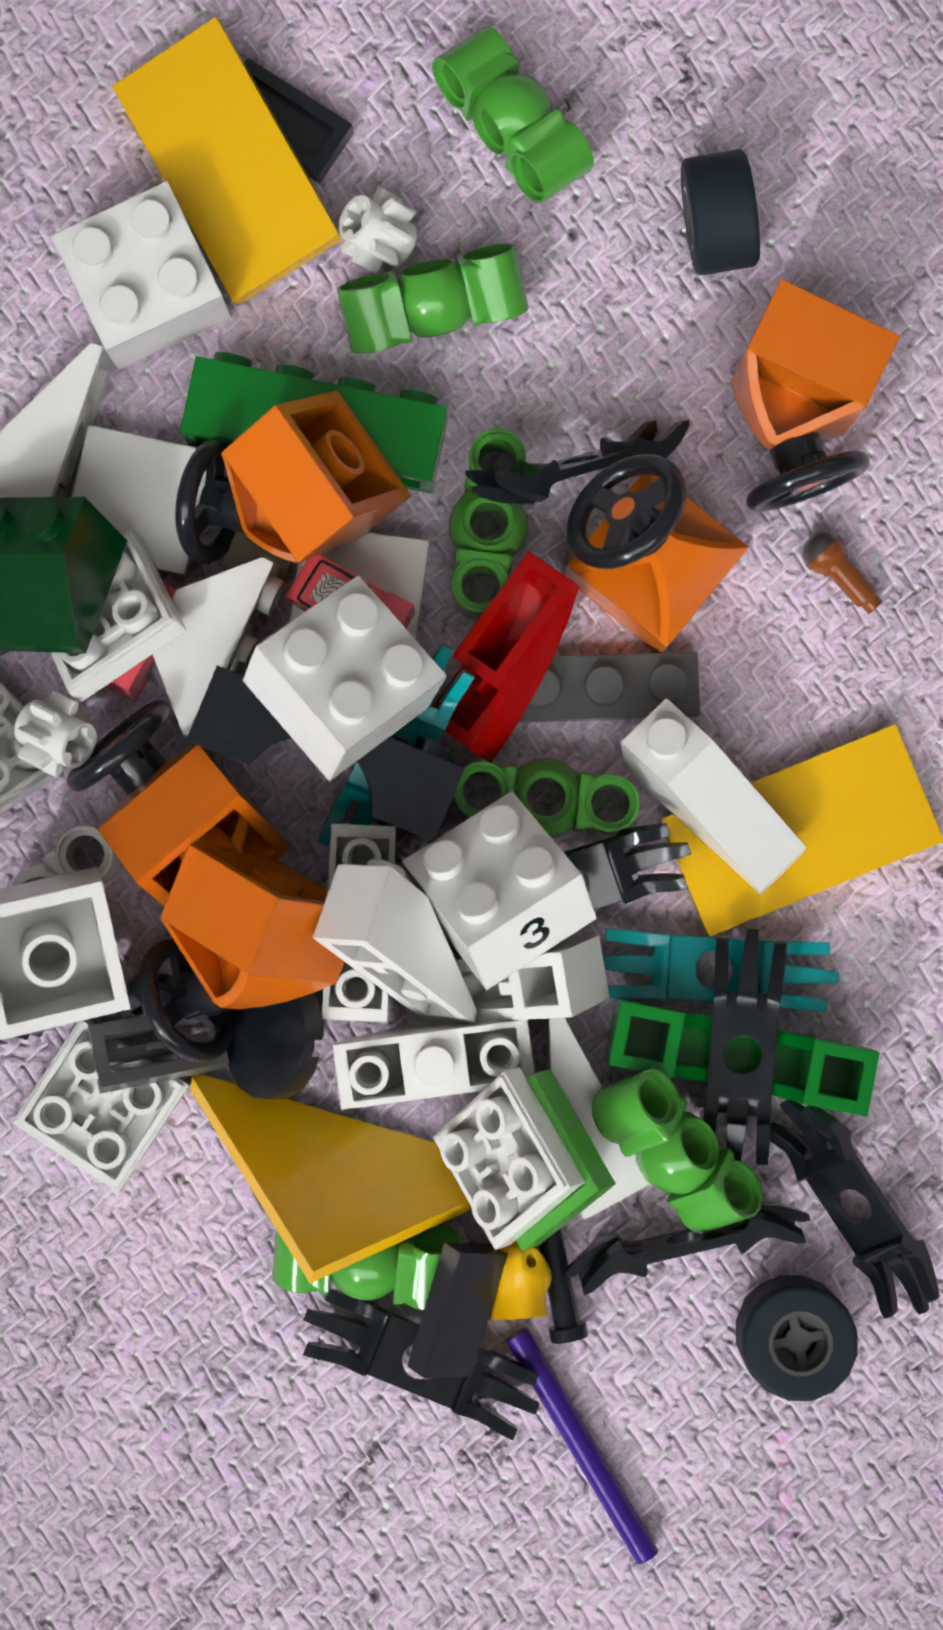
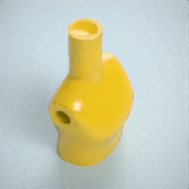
(522, 1285)

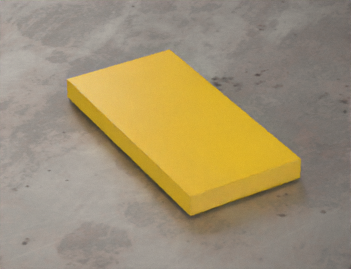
(227, 162)
(846, 806)

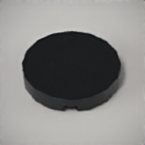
(275, 1047)

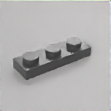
(615, 687)

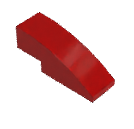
(510, 654)

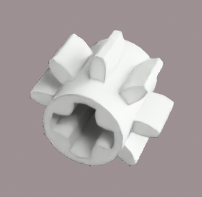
(377, 230)
(55, 733)

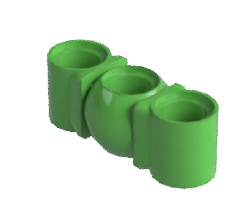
(513, 114)
(433, 298)
(480, 555)
(576, 790)
(676, 1151)
(402, 1267)

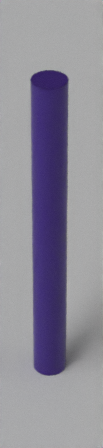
(583, 1448)

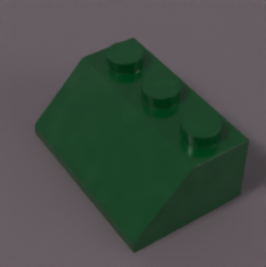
(54, 572)

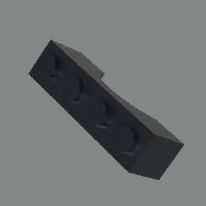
(404, 782)

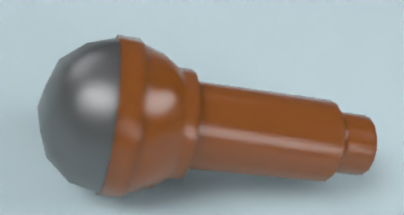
(827, 556)

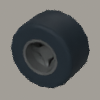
(720, 212)
(807, 1359)

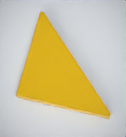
(329, 1179)

